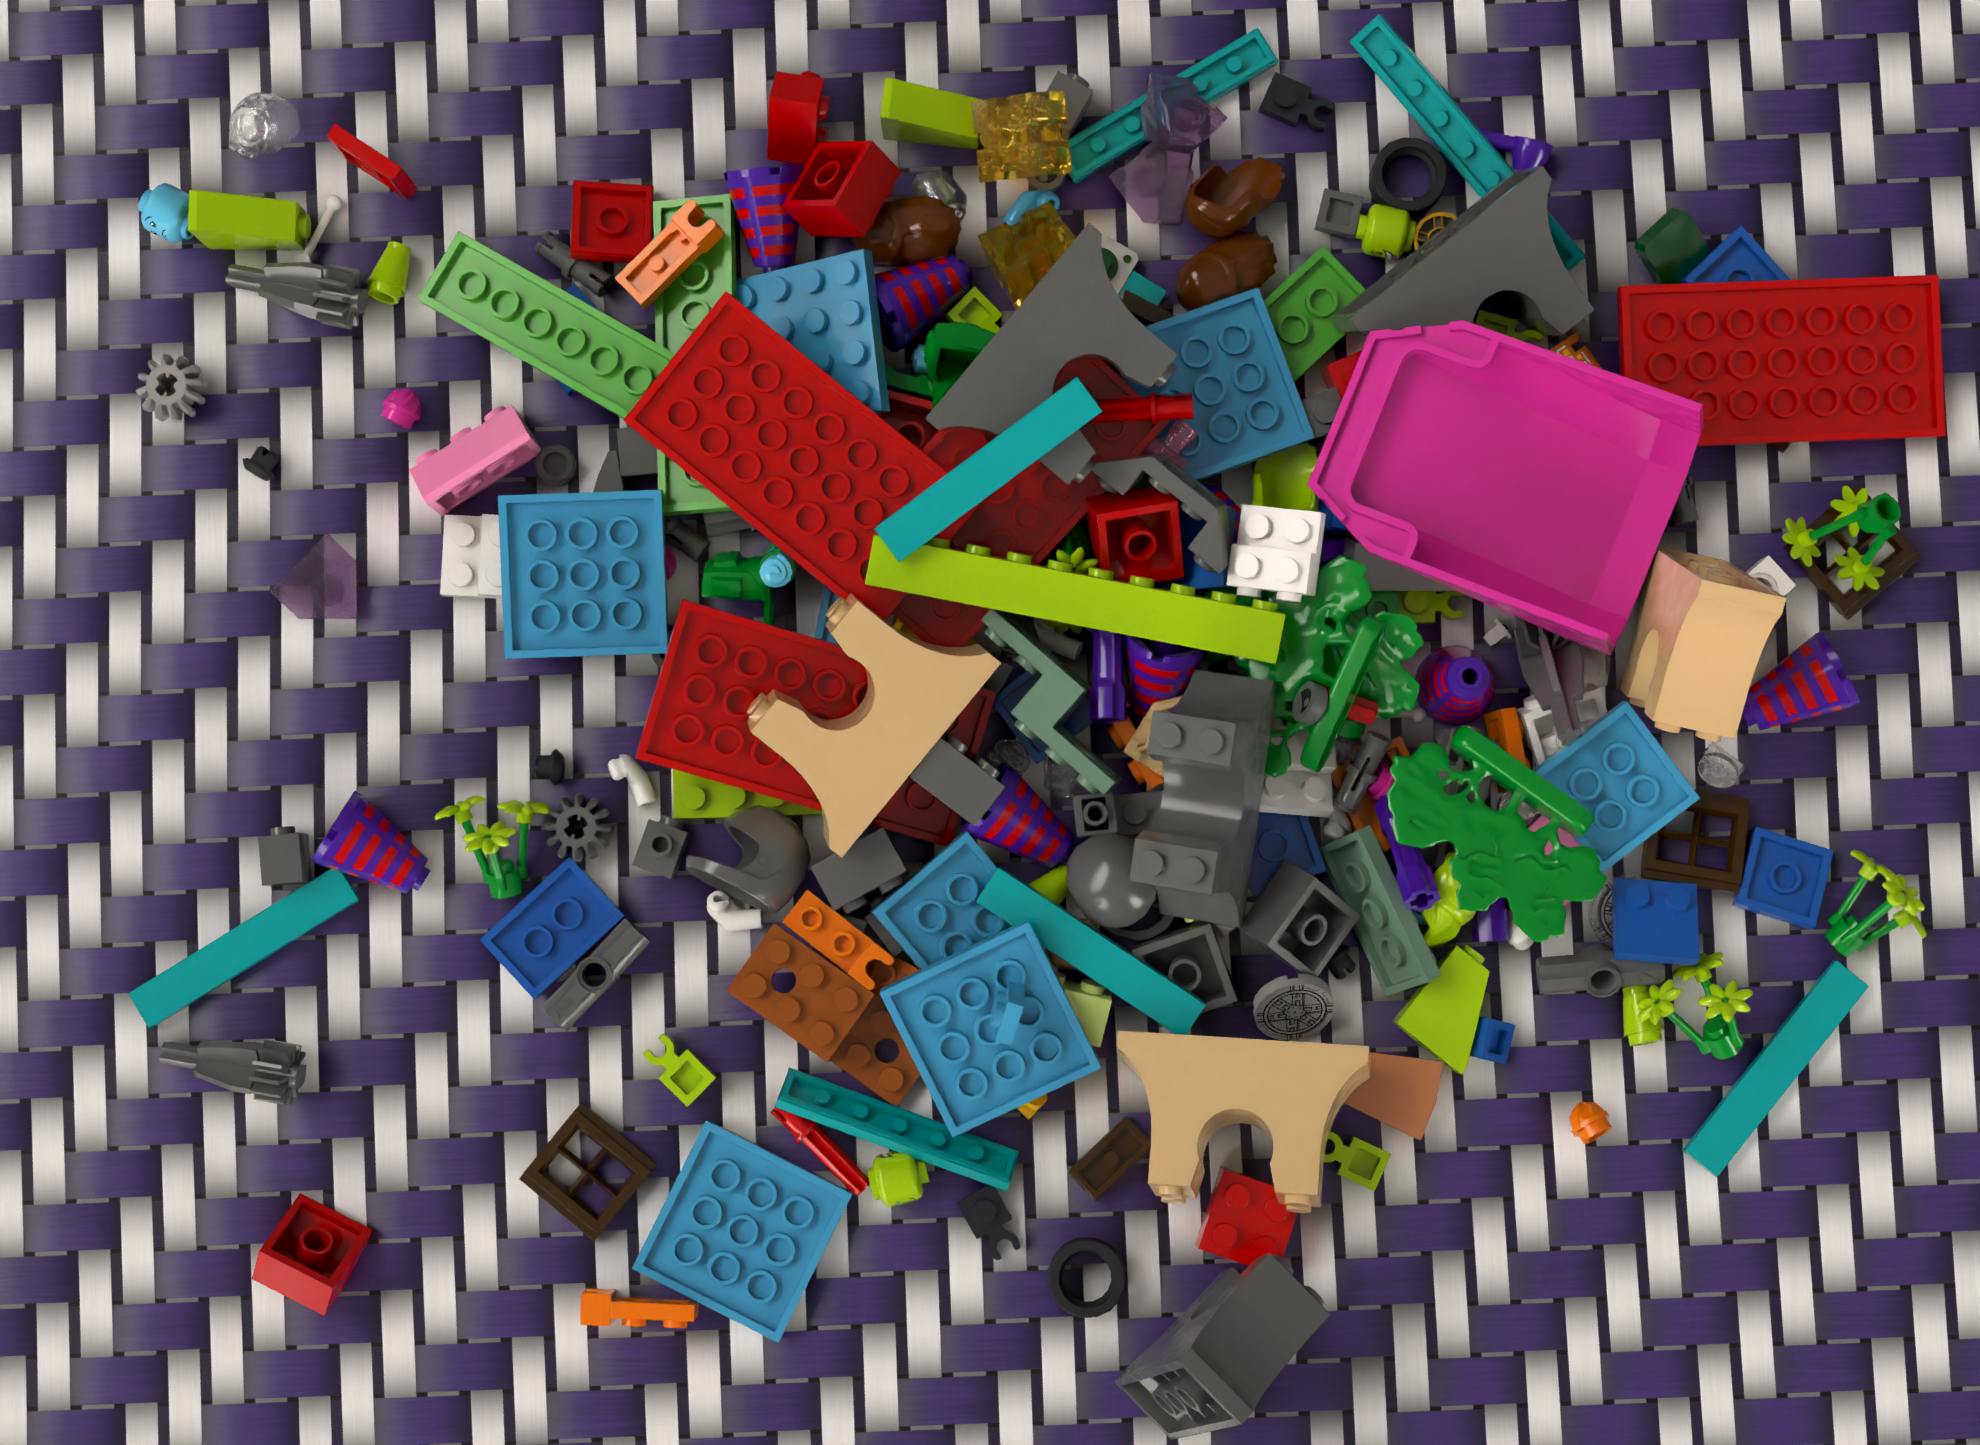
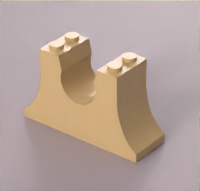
(1698, 642)
(869, 754)
(1221, 1081)

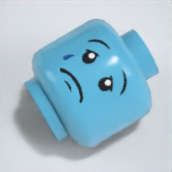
(166, 212)

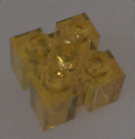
(1021, 136)
(1026, 250)

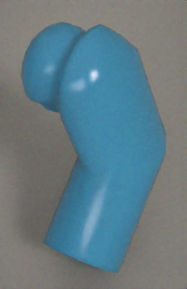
(1027, 201)

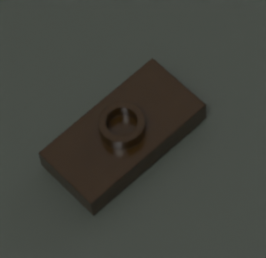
(1110, 1158)

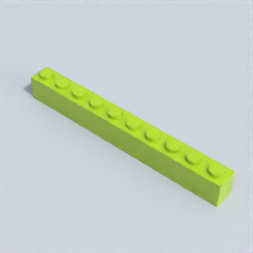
(1081, 598)

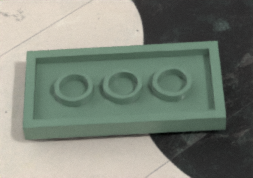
(1385, 926)

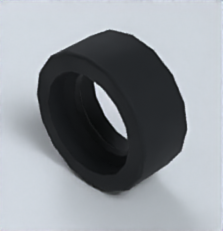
(1421, 150)
(1088, 1308)

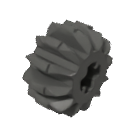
(591, 831)

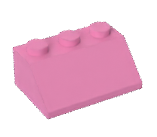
(474, 460)

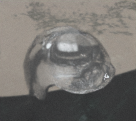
(262, 124)

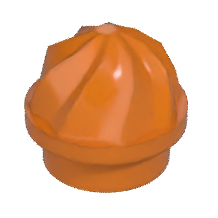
(1589, 1121)

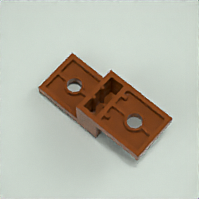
(825, 1013)

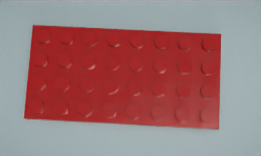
(1792, 356)
(785, 447)
(1029, 510)
(721, 666)

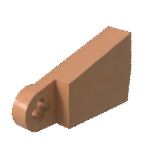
(1399, 1092)

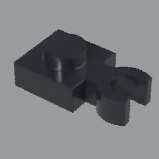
(1288, 101)
(986, 1215)

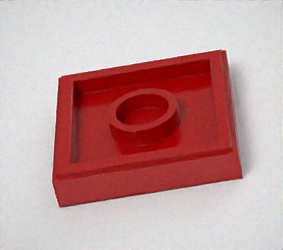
(371, 162)
(610, 221)

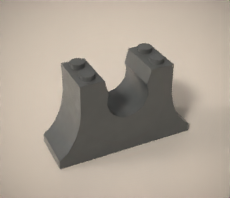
(1489, 249)
(1061, 320)
(1211, 797)
(1224, 1349)

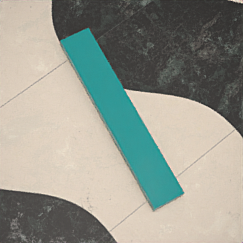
(1213, 77)
(988, 469)
(244, 947)
(1092, 952)
(1775, 1068)
(896, 1129)

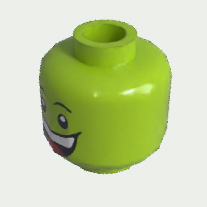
(1385, 232)
(897, 1178)

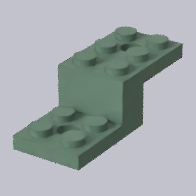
(1050, 702)

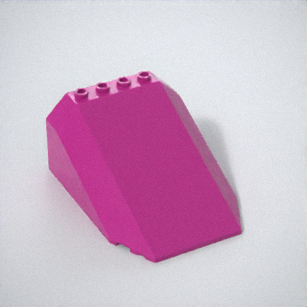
(1508, 473)

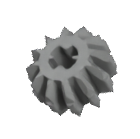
(185, 383)

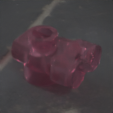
(1177, 438)

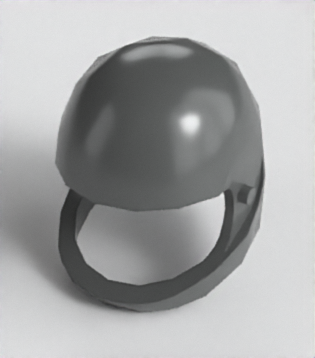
(771, 863)
(1102, 890)

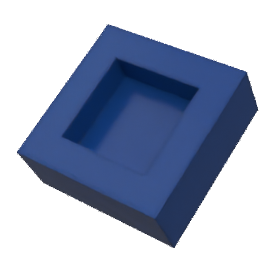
(1492, 1040)

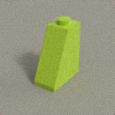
(927, 115)
(247, 222)
(1447, 1009)

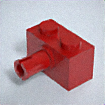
(796, 116)

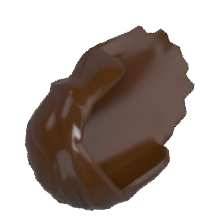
(1226, 202)
(911, 231)
(1225, 269)

